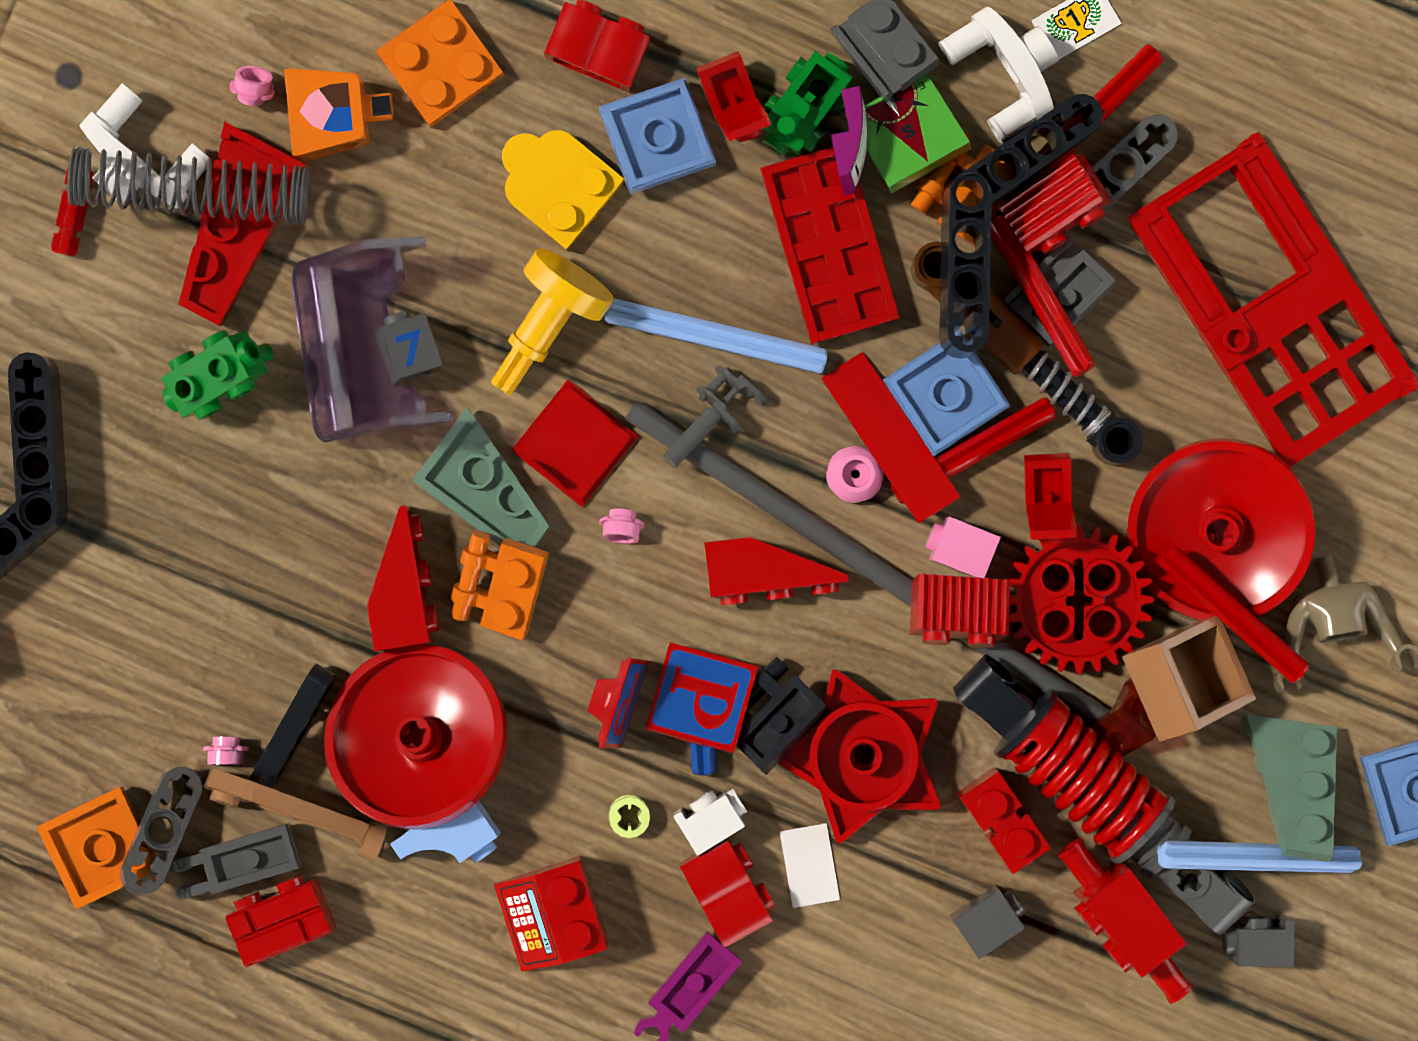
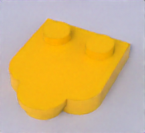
(557, 183)

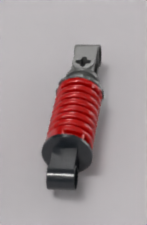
(1116, 801)

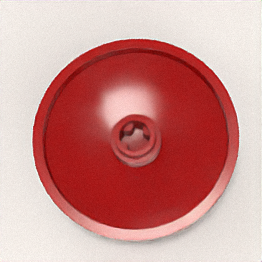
(1233, 515)
(415, 736)

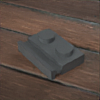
(885, 47)
(1075, 281)

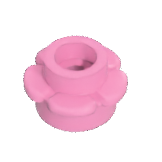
(252, 85)
(621, 526)
(226, 752)

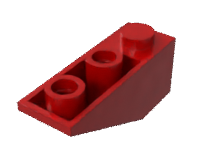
(755, 566)
(398, 597)

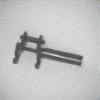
(712, 415)

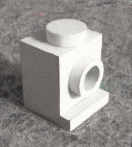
(711, 819)

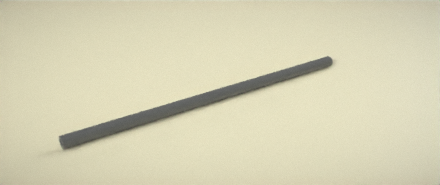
(849, 553)

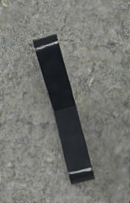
(977, 219)
(25, 447)

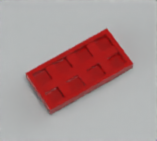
(828, 247)

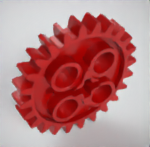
(1120, 598)

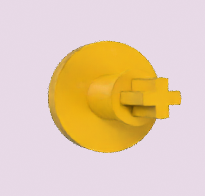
(564, 290)

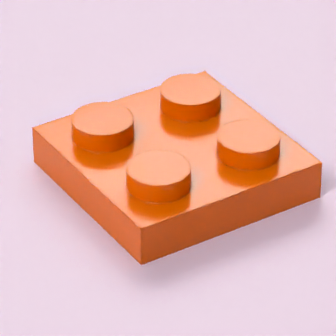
(440, 62)
(92, 845)

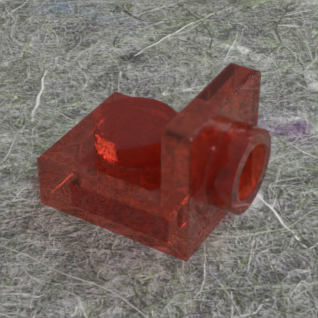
(1127, 723)

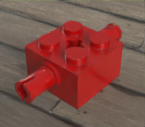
(1130, 919)

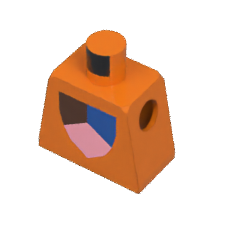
(331, 112)

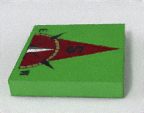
(912, 134)

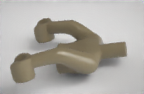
(1340, 615)

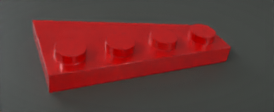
(231, 247)

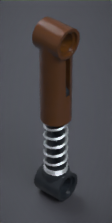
(1020, 349)

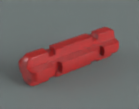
(70, 221)

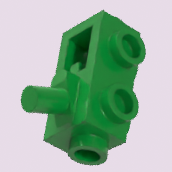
(798, 112)
(219, 371)

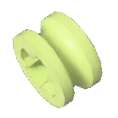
(615, 816)

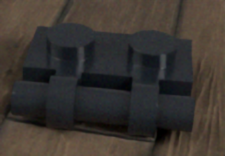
(782, 720)

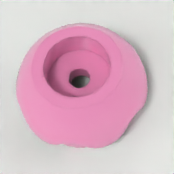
(840, 478)

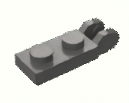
(241, 861)

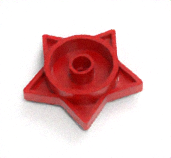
(858, 790)

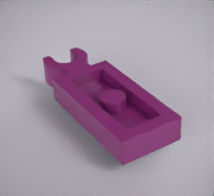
(690, 986)

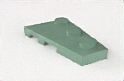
(480, 486)
(1300, 780)

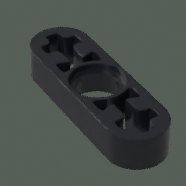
(293, 726)

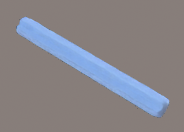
(716, 335)
(1250, 857)

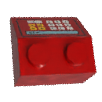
(552, 915)

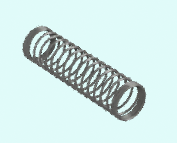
(79, 188)

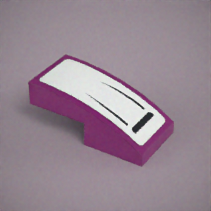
(851, 145)

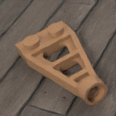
(231, 789)

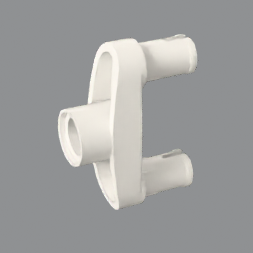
(1022, 58)
(102, 132)

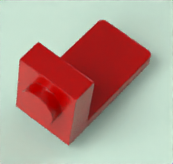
(733, 98)
(1049, 497)

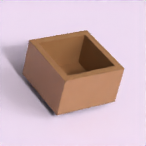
(1189, 678)

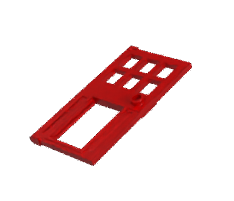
(1297, 301)

